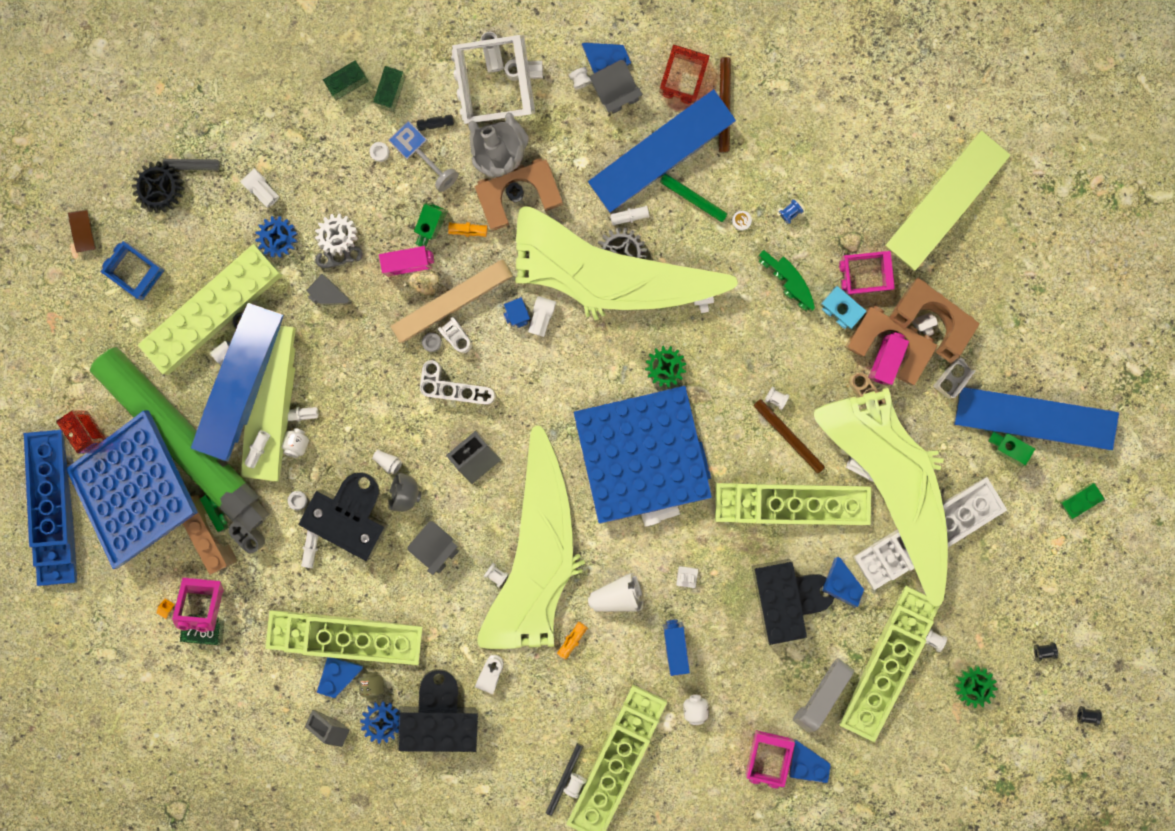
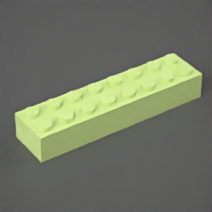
(210, 310)

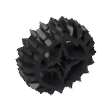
(162, 181)

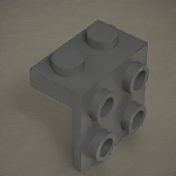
(615, 86)
(433, 547)

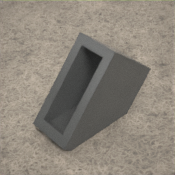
(327, 293)
(327, 729)

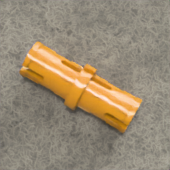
(467, 229)
(572, 640)

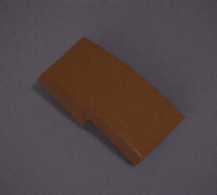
(81, 230)

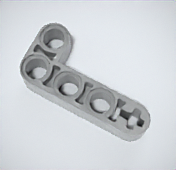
(814, 713)

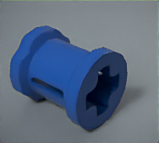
(791, 211)

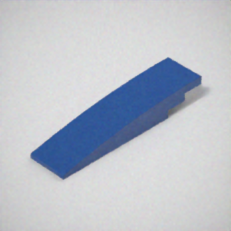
(662, 151)
(237, 382)
(1037, 418)
(49, 508)

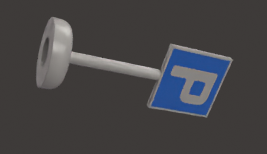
(408, 141)

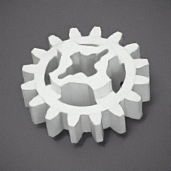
(336, 242)

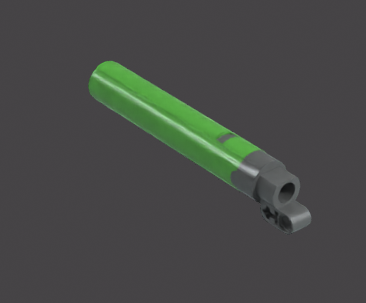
(210, 473)

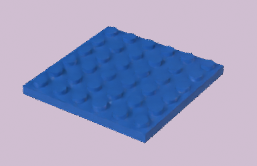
(642, 455)
(131, 490)

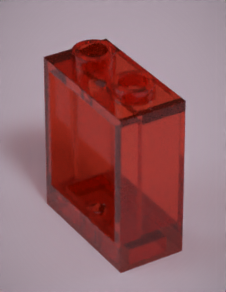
(690, 56)
(84, 430)

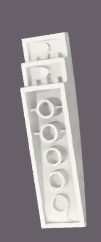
(963, 515)

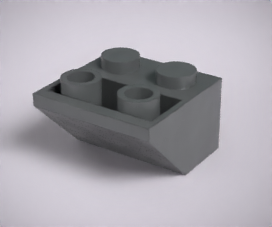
(473, 457)

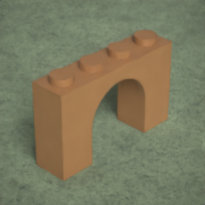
(491, 191)
(958, 324)
(917, 352)
(209, 549)

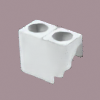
(963, 380)

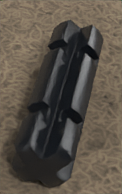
(435, 122)

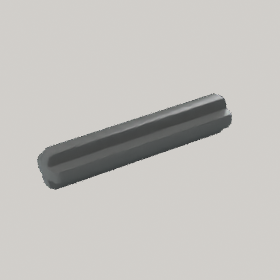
(193, 164)

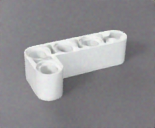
(457, 387)

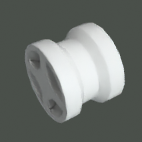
(580, 78)

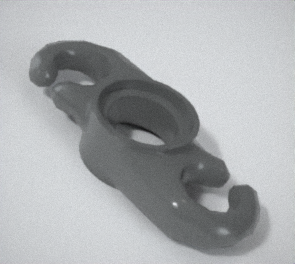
(332, 263)

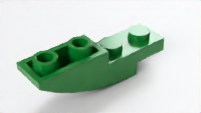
(795, 285)

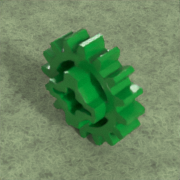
(659, 355)
(967, 688)

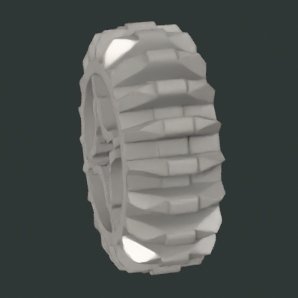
(628, 238)

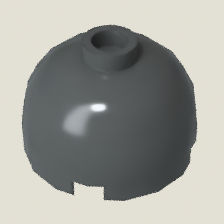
(404, 493)

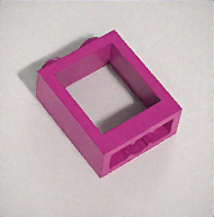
(406, 261)
(886, 270)
(888, 359)
(203, 587)
(776, 740)

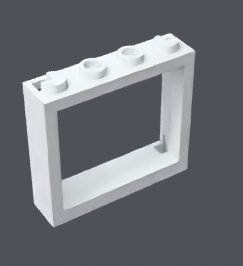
(460, 75)

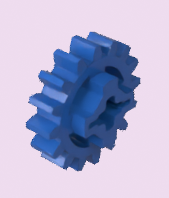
(275, 244)
(372, 722)

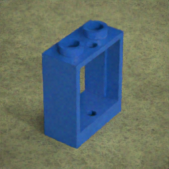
(148, 280)
(676, 647)

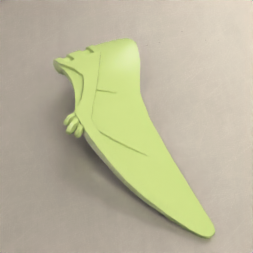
(602, 277)
(901, 474)
(541, 560)

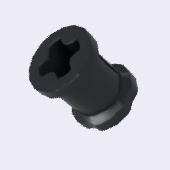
(520, 195)
(1045, 651)
(1089, 716)

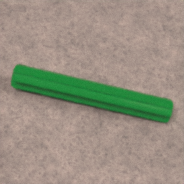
(693, 197)

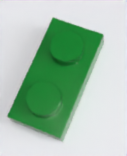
(1082, 500)
(219, 520)

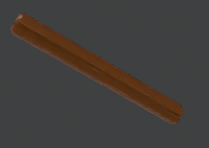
(725, 94)
(789, 436)

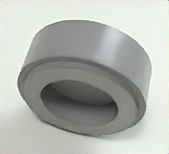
(431, 342)

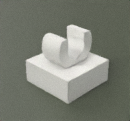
(703, 304)
(925, 323)
(687, 577)

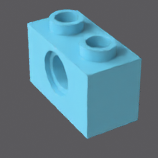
(853, 313)

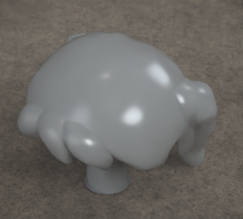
(498, 146)

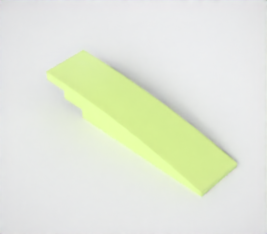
(947, 200)
(272, 408)
(792, 504)
(343, 637)
(890, 664)
(617, 761)

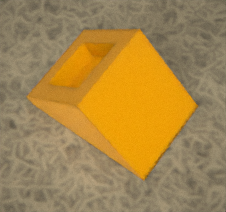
(165, 608)

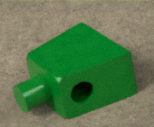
(434, 217)
(1020, 450)

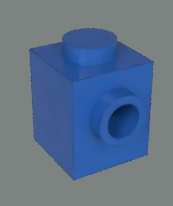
(516, 313)

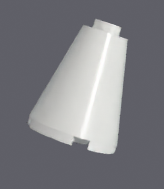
(618, 596)

